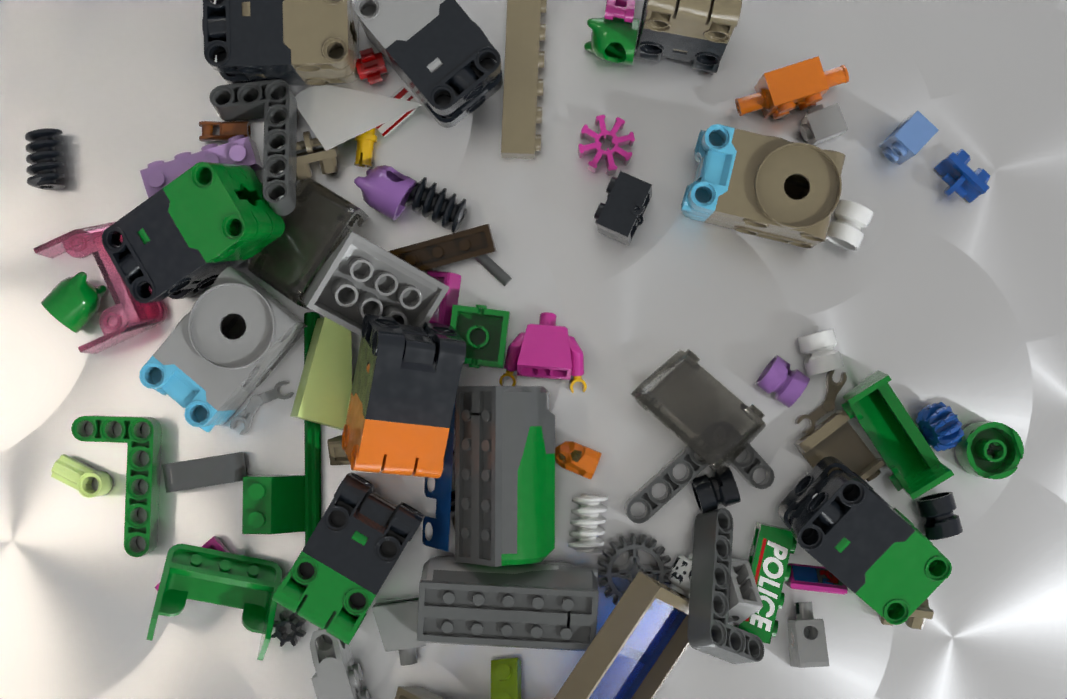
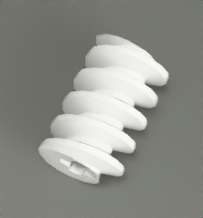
(588, 523)

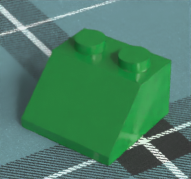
(273, 504)

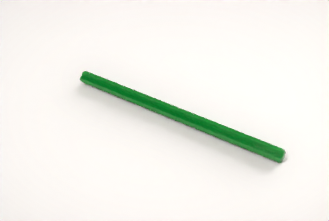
(312, 445)

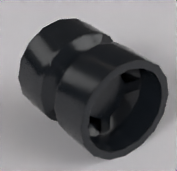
(715, 491)
(939, 515)

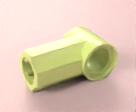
(80, 477)

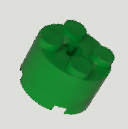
(1000, 461)

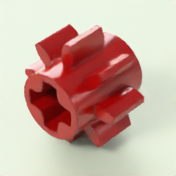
(371, 66)

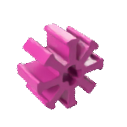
(595, 145)

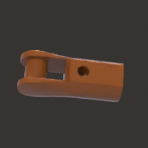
(227, 130)

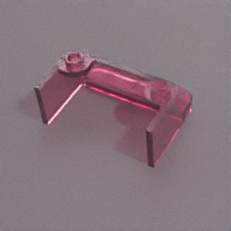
(128, 315)

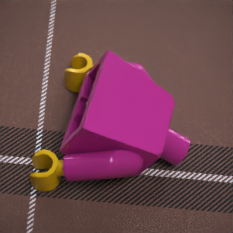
(545, 353)

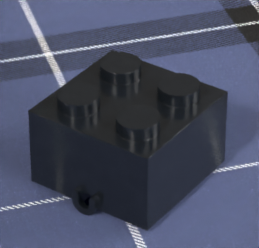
(624, 205)

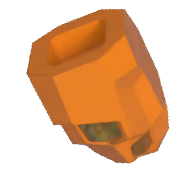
(577, 458)

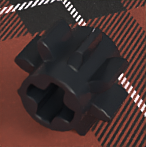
(280, 630)

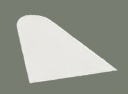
(344, 113)

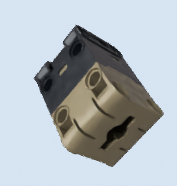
(687, 30)
(282, 40)

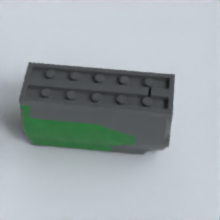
(504, 475)

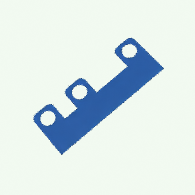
(442, 494)

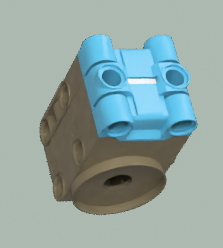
(764, 186)

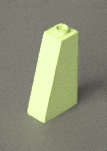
(326, 376)

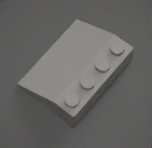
(372, 281)

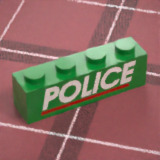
(770, 568)

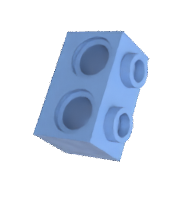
(908, 138)

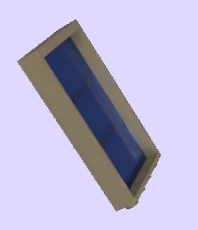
(633, 646)

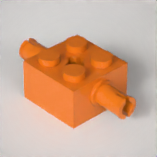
(791, 88)

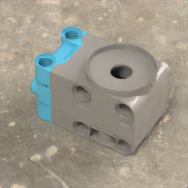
(222, 349)

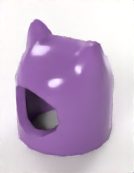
(385, 190)

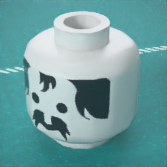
(681, 575)

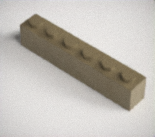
(521, 79)

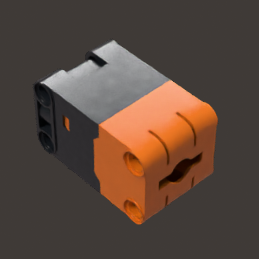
(402, 397)

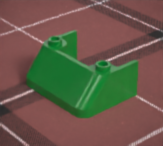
(895, 436)
(220, 580)

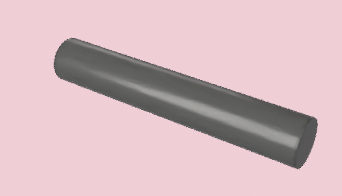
(494, 269)

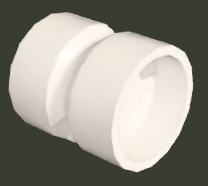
(850, 221)
(820, 352)

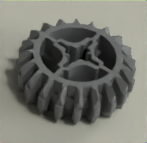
(620, 571)

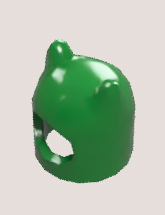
(613, 39)
(74, 301)

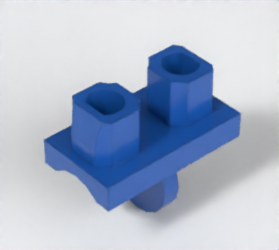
(961, 178)

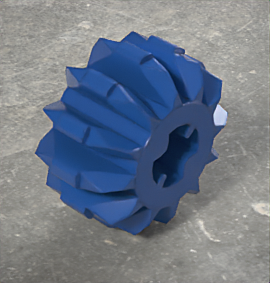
(939, 426)

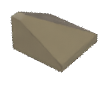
(336, 453)

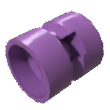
(782, 381)

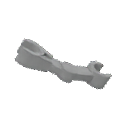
(257, 401)

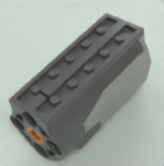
(508, 605)

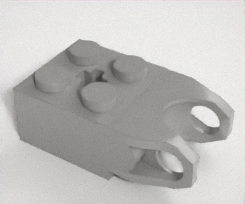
(335, 669)

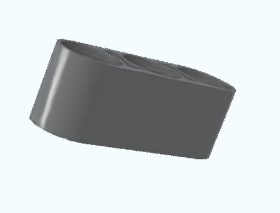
(204, 472)

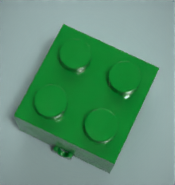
(484, 334)

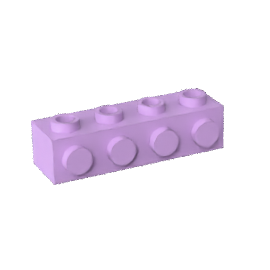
(238, 151)

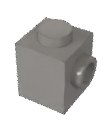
(822, 124)

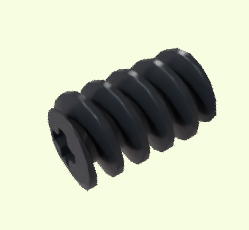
(43, 157)
(437, 204)

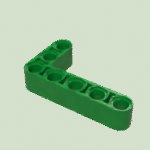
(135, 471)

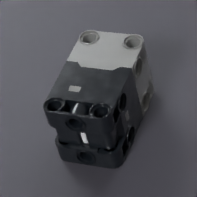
(434, 53)

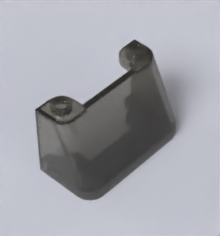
(308, 241)
(699, 410)

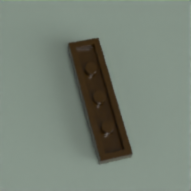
(448, 248)

